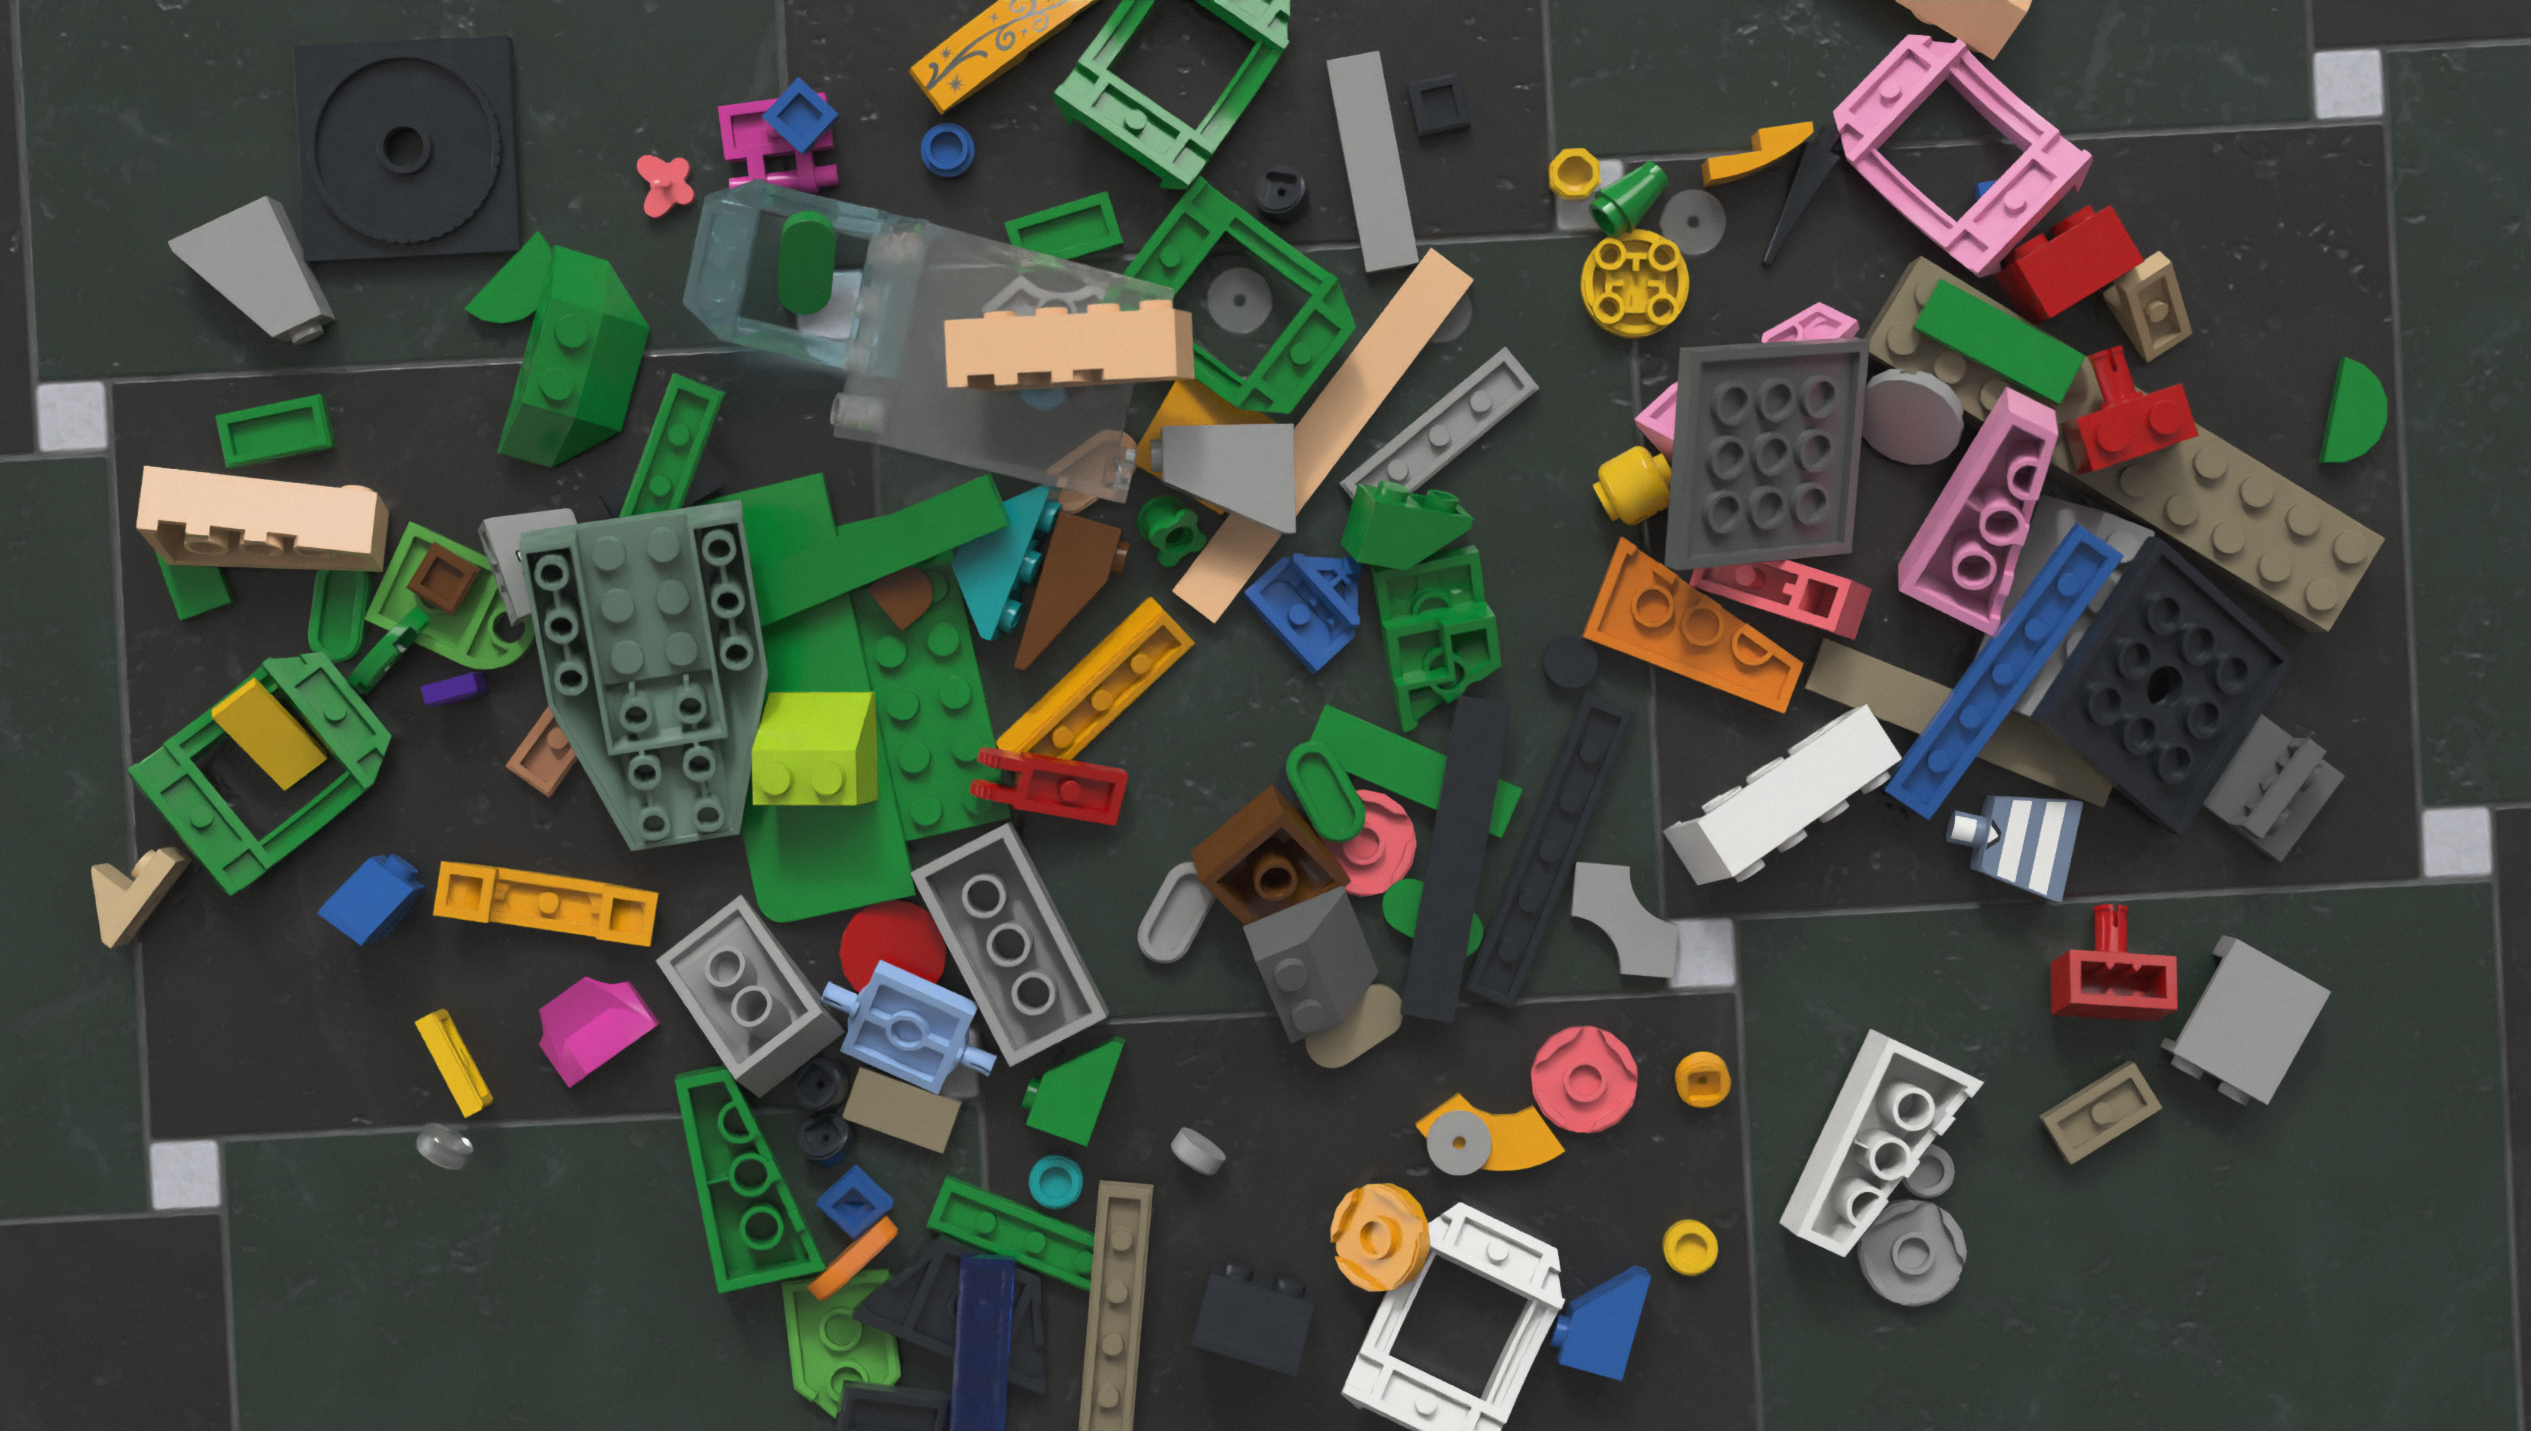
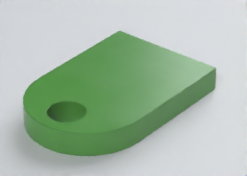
(465, 638)

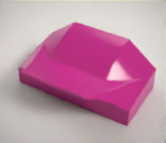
(592, 1026)

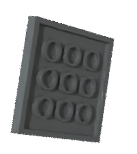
(1766, 451)

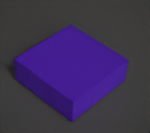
(455, 689)

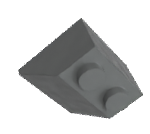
(1313, 962)

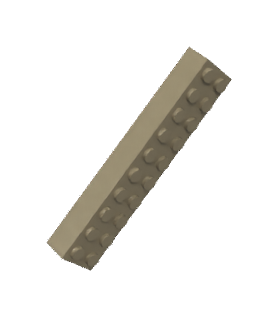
(2193, 494)

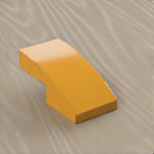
(1768, 148)

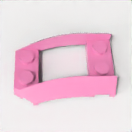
(2016, 199)

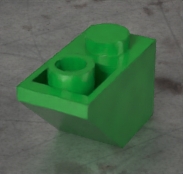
(1401, 527)

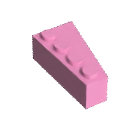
(1981, 520)

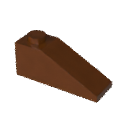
(1073, 574)

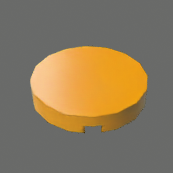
(1380, 1237)

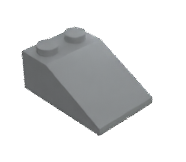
(749, 997)

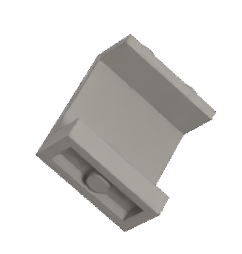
(2247, 1023)

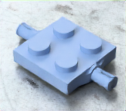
(909, 1027)

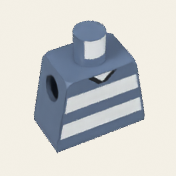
(2021, 841)

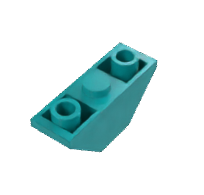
(1000, 563)

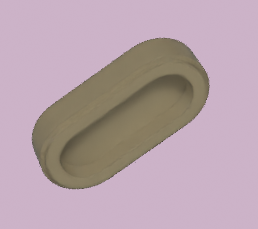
(1367, 1024)

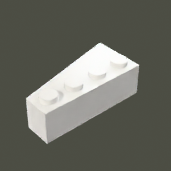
(1785, 798)
(1873, 1140)

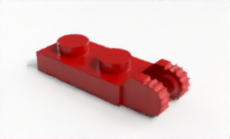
(1054, 786)

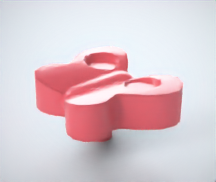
(666, 183)

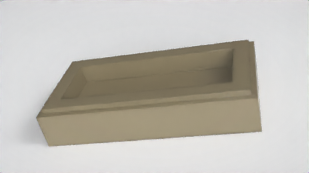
(902, 1109)

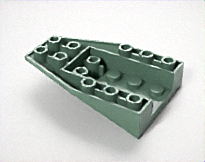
(653, 663)

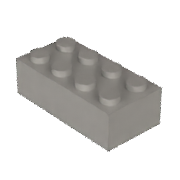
(1010, 943)

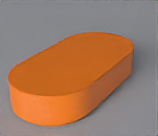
(853, 1259)

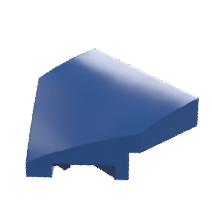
(1309, 605)

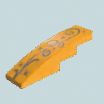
(991, 47)

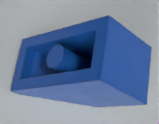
(373, 899)
(1602, 1325)

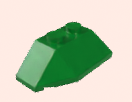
(575, 362)

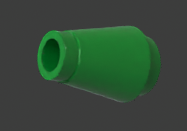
(1628, 199)

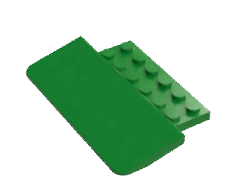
(927, 721)

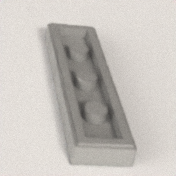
(1372, 162)
(1448, 426)

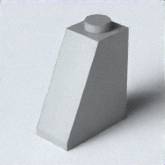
(260, 269)
(1233, 469)

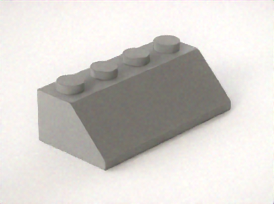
(2047, 529)

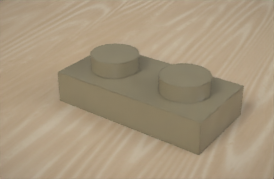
(2100, 1112)

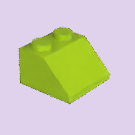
(816, 749)

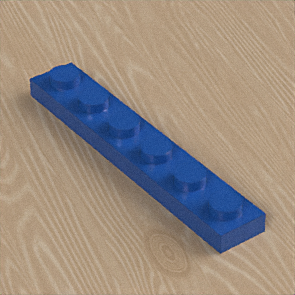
(2003, 670)

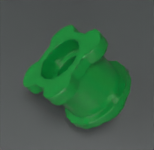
(1170, 528)

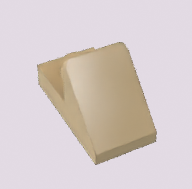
(2150, 306)
(127, 904)

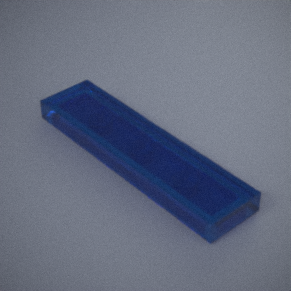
(982, 1342)

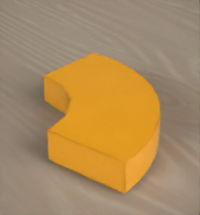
(1516, 1138)

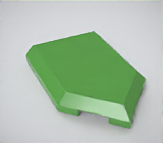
(833, 1346)

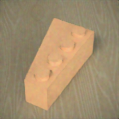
(1069, 349)
(260, 522)

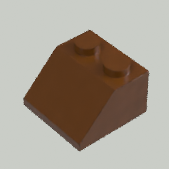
(1266, 860)

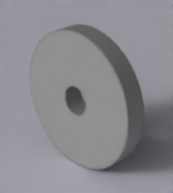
(1459, 1124)

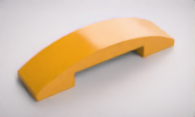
(546, 902)

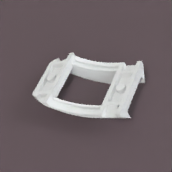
(1425, 1401)

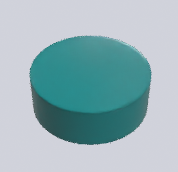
(1056, 1181)

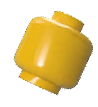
(1634, 485)

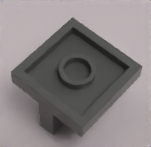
(2273, 788)

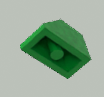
(1073, 1092)

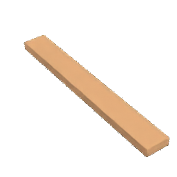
(1331, 425)

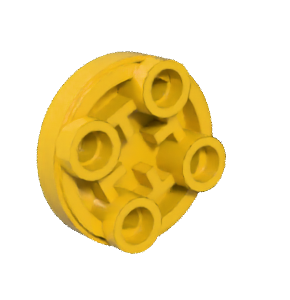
(1634, 284)

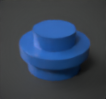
(947, 150)

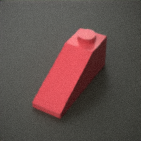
(1790, 592)

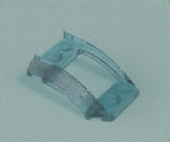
(725, 254)

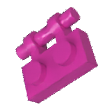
(752, 140)

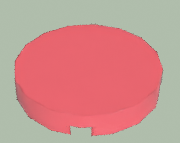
(1382, 848)
(1584, 1079)

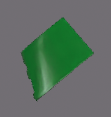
(1435, 630)

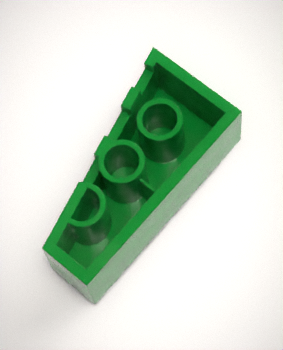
(744, 1198)

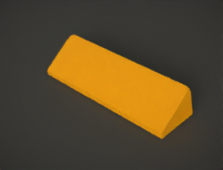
(1100, 685)

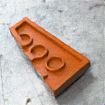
(1672, 625)

